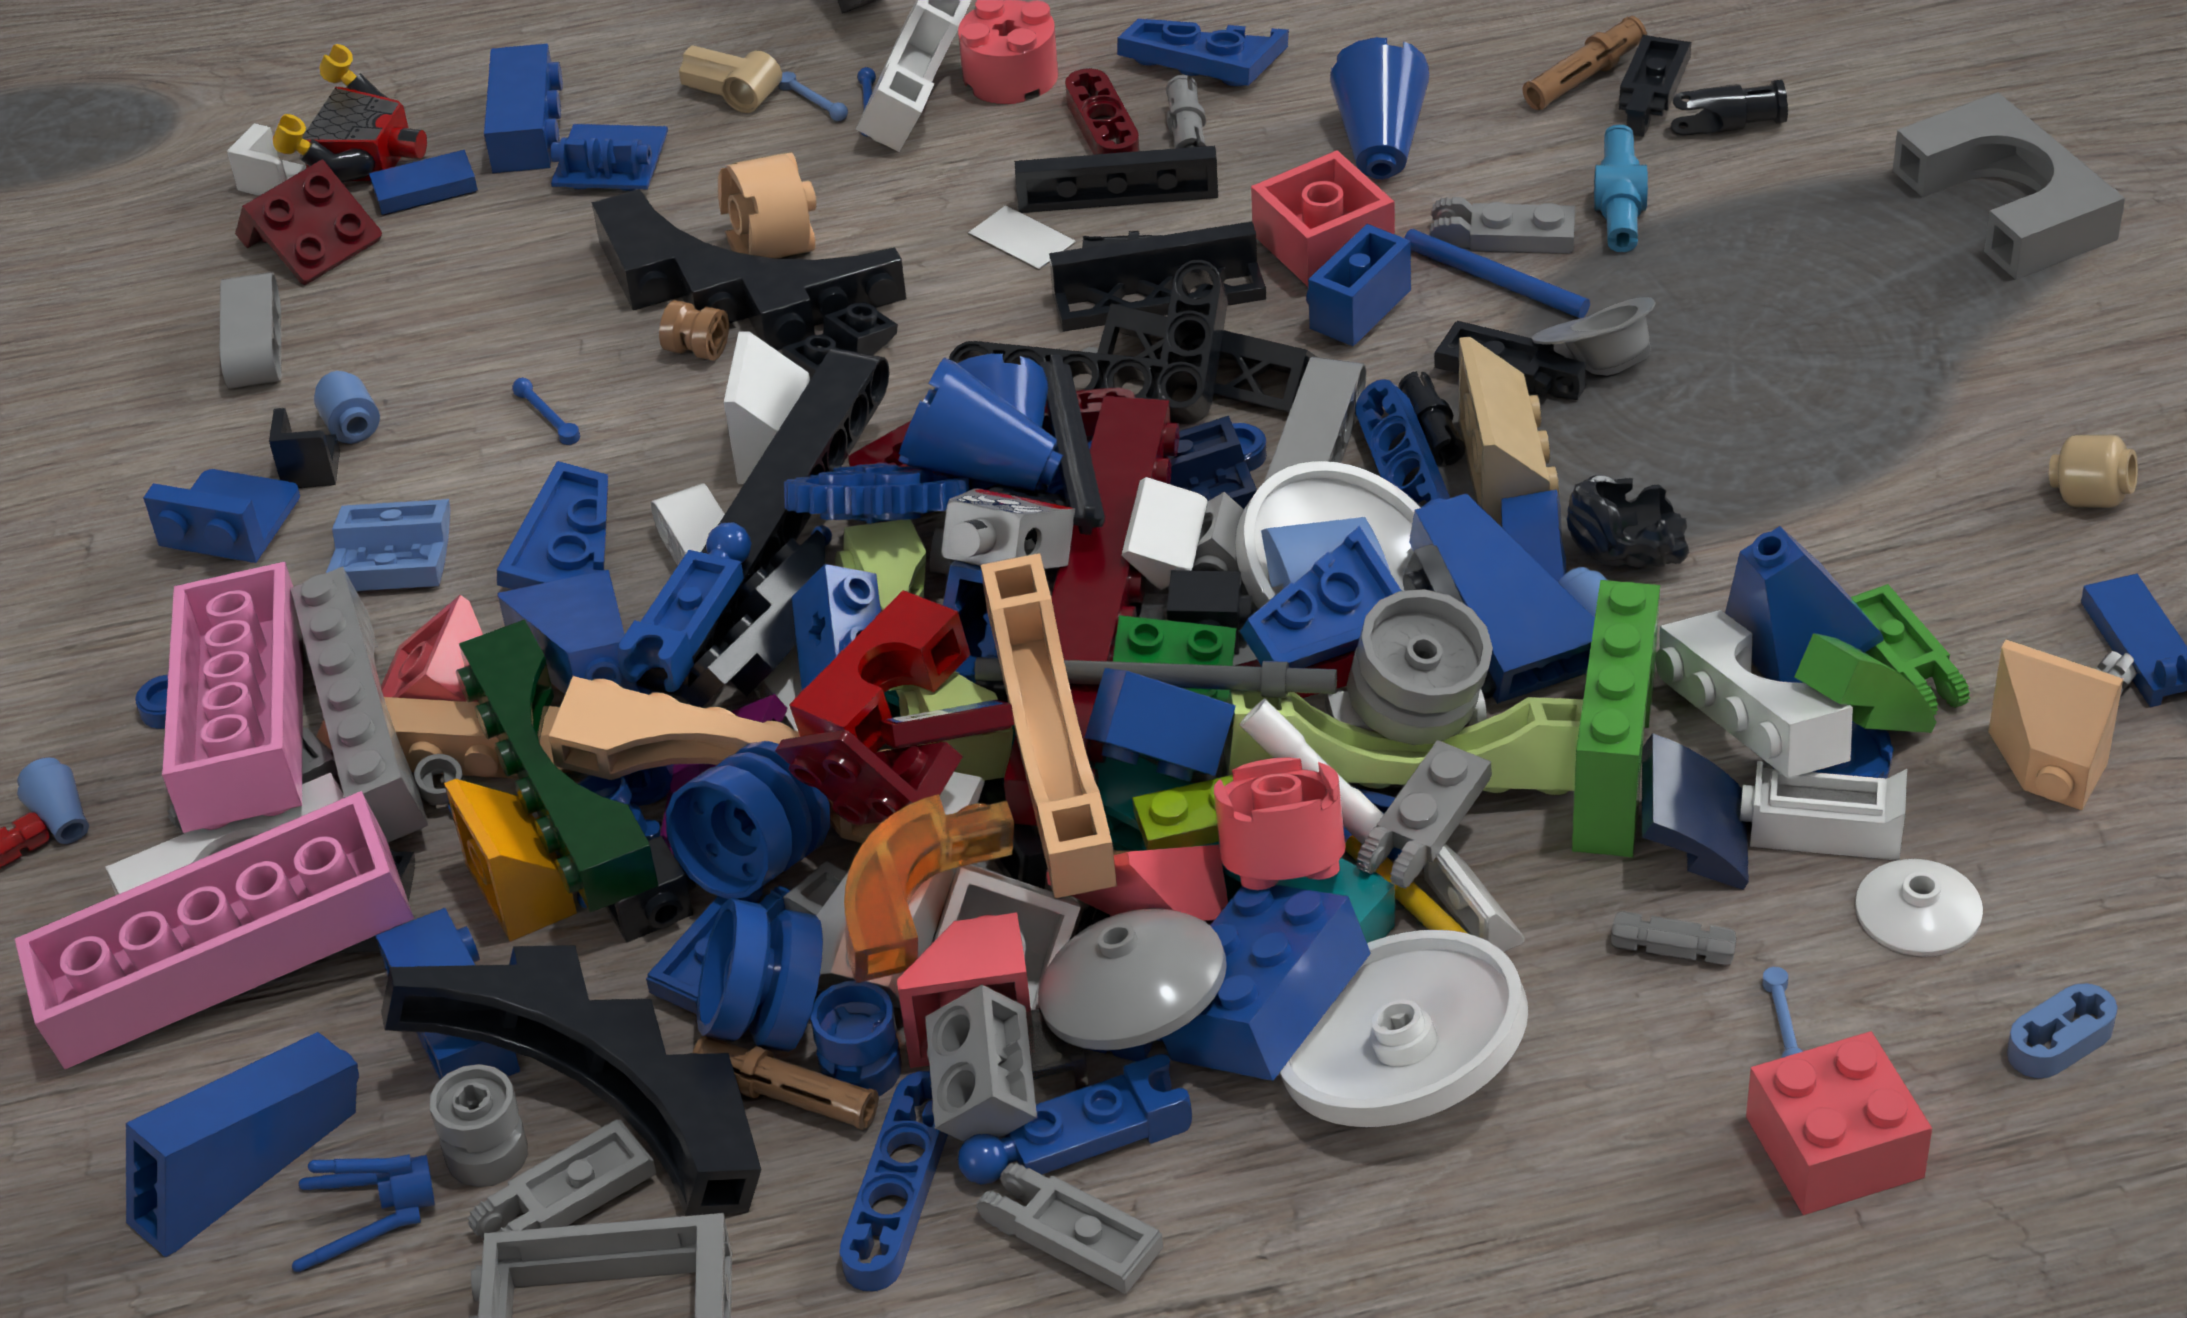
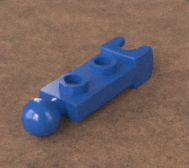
(686, 608)
(1086, 1123)

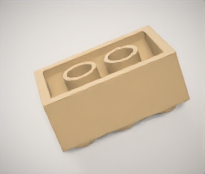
(1500, 430)

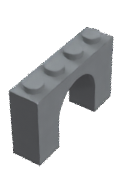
(1996, 139)

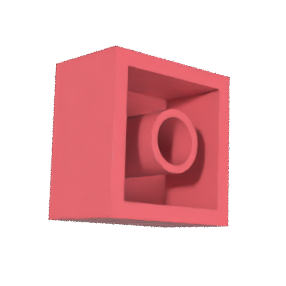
(1316, 211)
(1838, 1122)

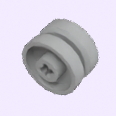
(1419, 666)

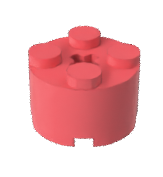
(1008, 50)
(1280, 822)

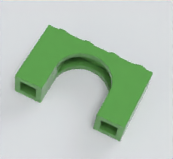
(1614, 718)

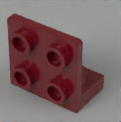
(309, 223)
(867, 784)

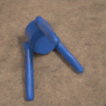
(401, 1184)

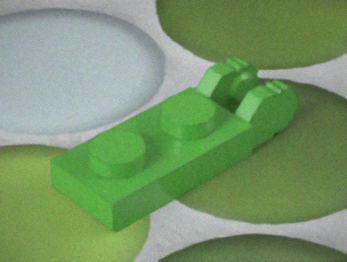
(1911, 648)

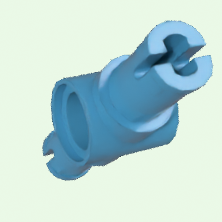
(1620, 188)

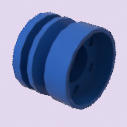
(745, 822)

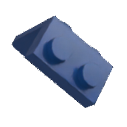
(221, 514)

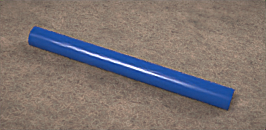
(1498, 274)

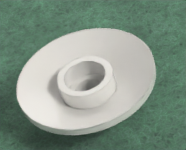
(1918, 907)

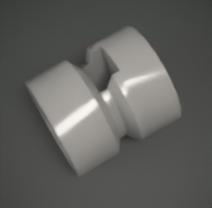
(479, 1125)

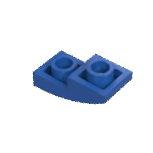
(1537, 528)

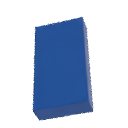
(423, 182)

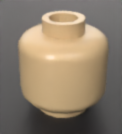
(2094, 471)

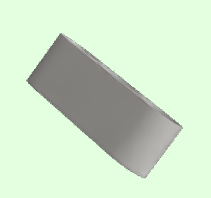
(250, 330)

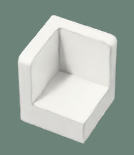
(257, 162)

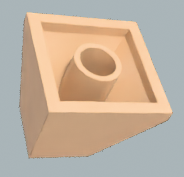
(2053, 722)

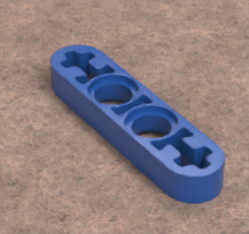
(1410, 452)
(892, 1177)

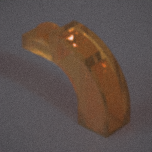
(897, 862)

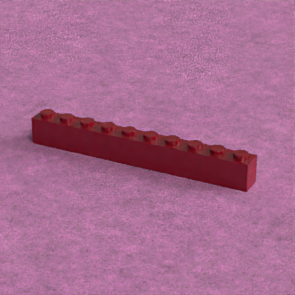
(1098, 582)

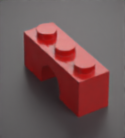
(903, 645)

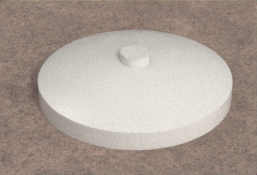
(1320, 494)
(1411, 1031)

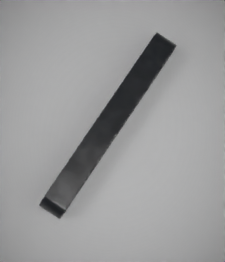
(809, 442)

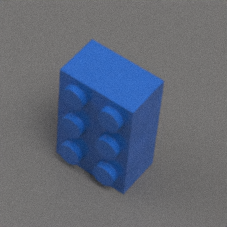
(1284, 969)

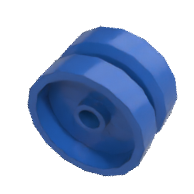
(759, 975)

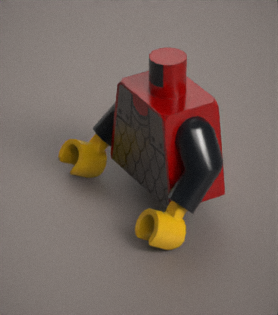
(354, 129)

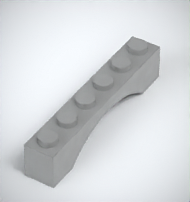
(352, 702)

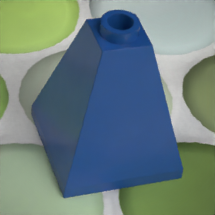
(1786, 598)

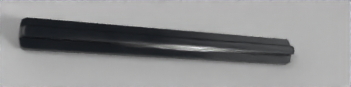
(1068, 428)

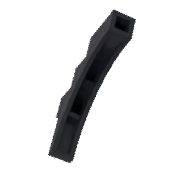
(777, 295)
(613, 1047)

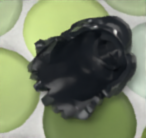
(1622, 530)

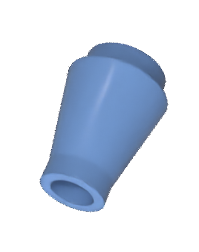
(52, 794)

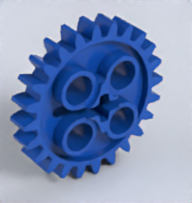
(873, 493)

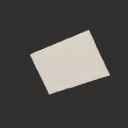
(1021, 236)

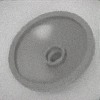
(1132, 979)

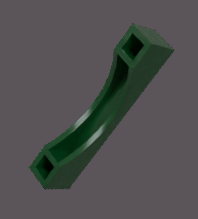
(595, 836)

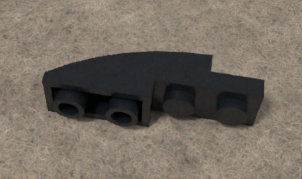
(763, 624)

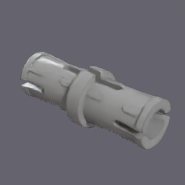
(1185, 113)

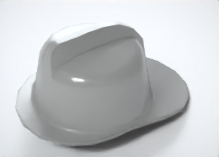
(1607, 339)

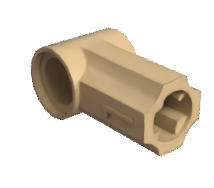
(739, 80)

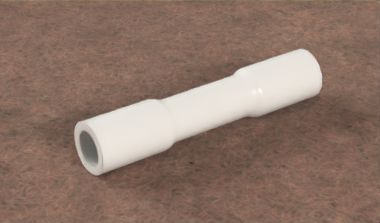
(1283, 740)

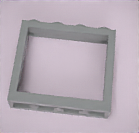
(607, 1253)

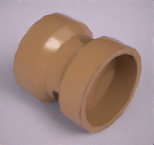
(694, 330)

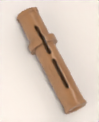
(1598, 54)
(761, 1073)

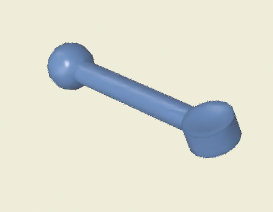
(837, 111)
(1776, 982)

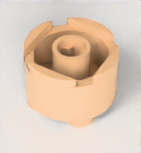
(767, 206)

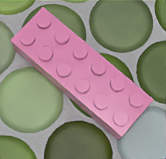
(234, 699)
(211, 930)

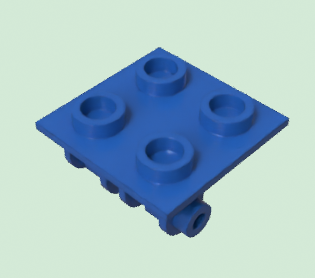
(607, 156)

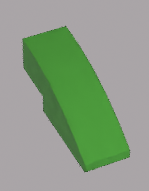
(1875, 691)

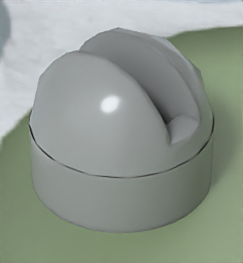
(435, 765)

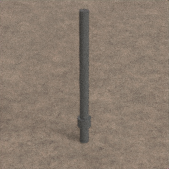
(1272, 679)

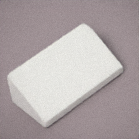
(1163, 530)
(1470, 900)

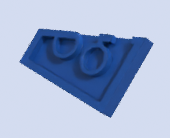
(1216, 54)
(561, 531)
(1323, 609)

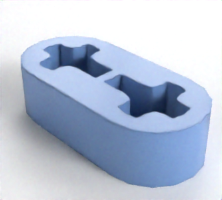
(2068, 1038)

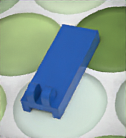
(2138, 626)

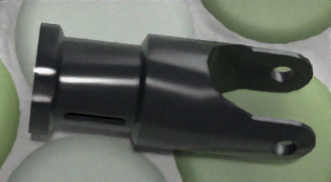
(1730, 107)

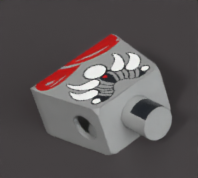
(993, 528)

